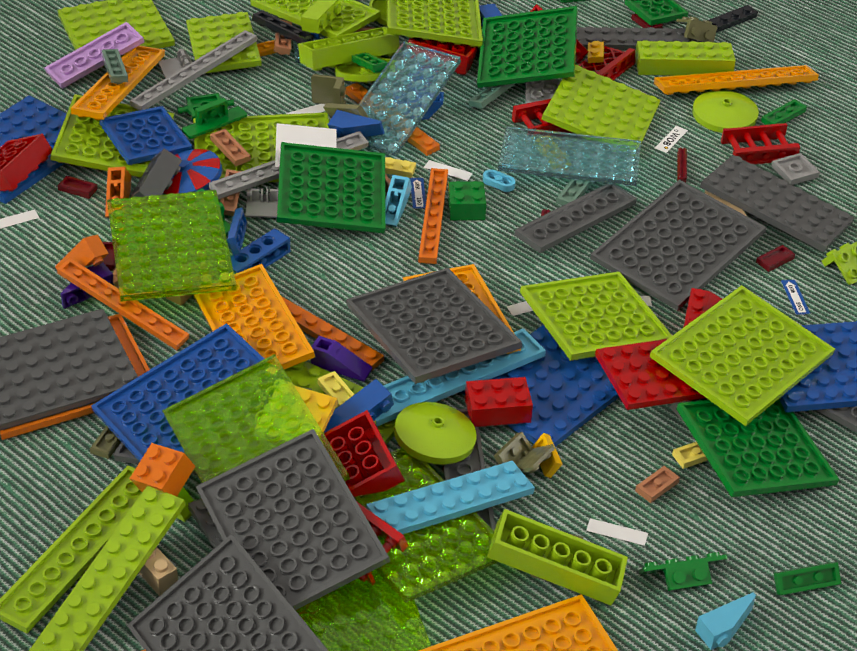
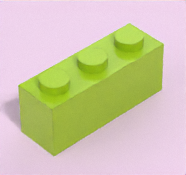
(320, 15)

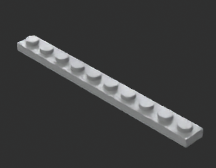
(193, 71)
(268, 172)

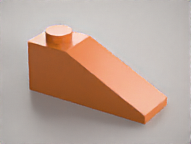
(117, 184)
(87, 252)

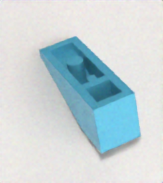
(396, 199)
(721, 624)

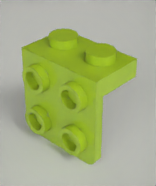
(846, 261)

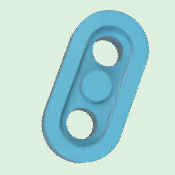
(499, 180)

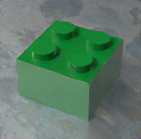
(466, 201)

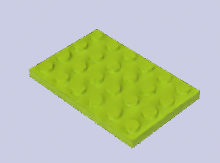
(213, 31)

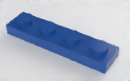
(237, 231)

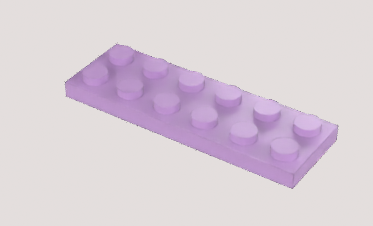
(89, 57)

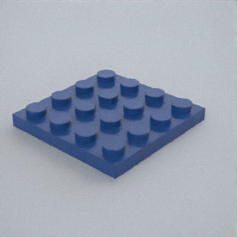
(144, 134)

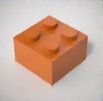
(163, 470)

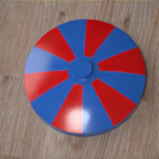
(196, 172)

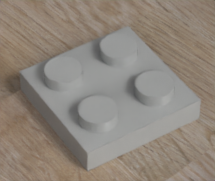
(795, 169)

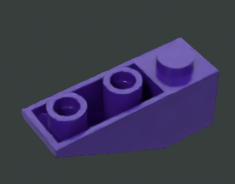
(73, 294)
(335, 357)

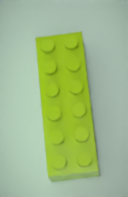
(338, 49)
(683, 57)
(557, 557)

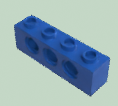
(262, 251)

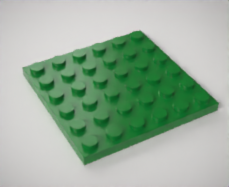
(528, 47)
(331, 188)
(760, 457)

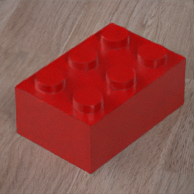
(498, 401)

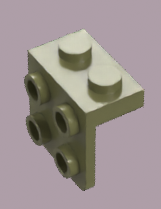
(698, 30)
(328, 89)
(522, 454)

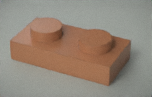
(657, 484)

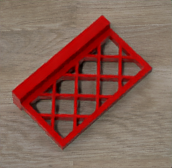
(617, 64)

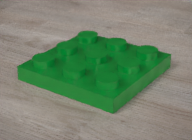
(657, 11)

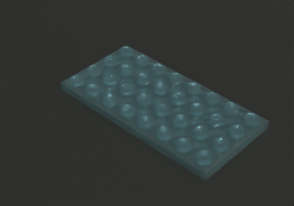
(406, 93)
(570, 156)

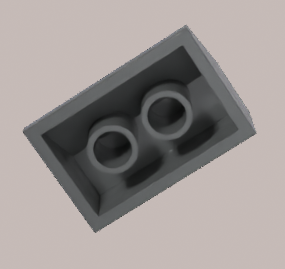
(158, 175)

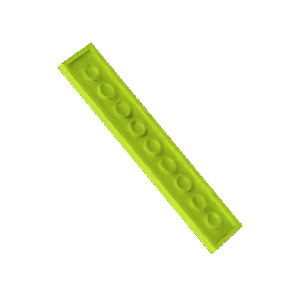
(68, 556)
(111, 573)

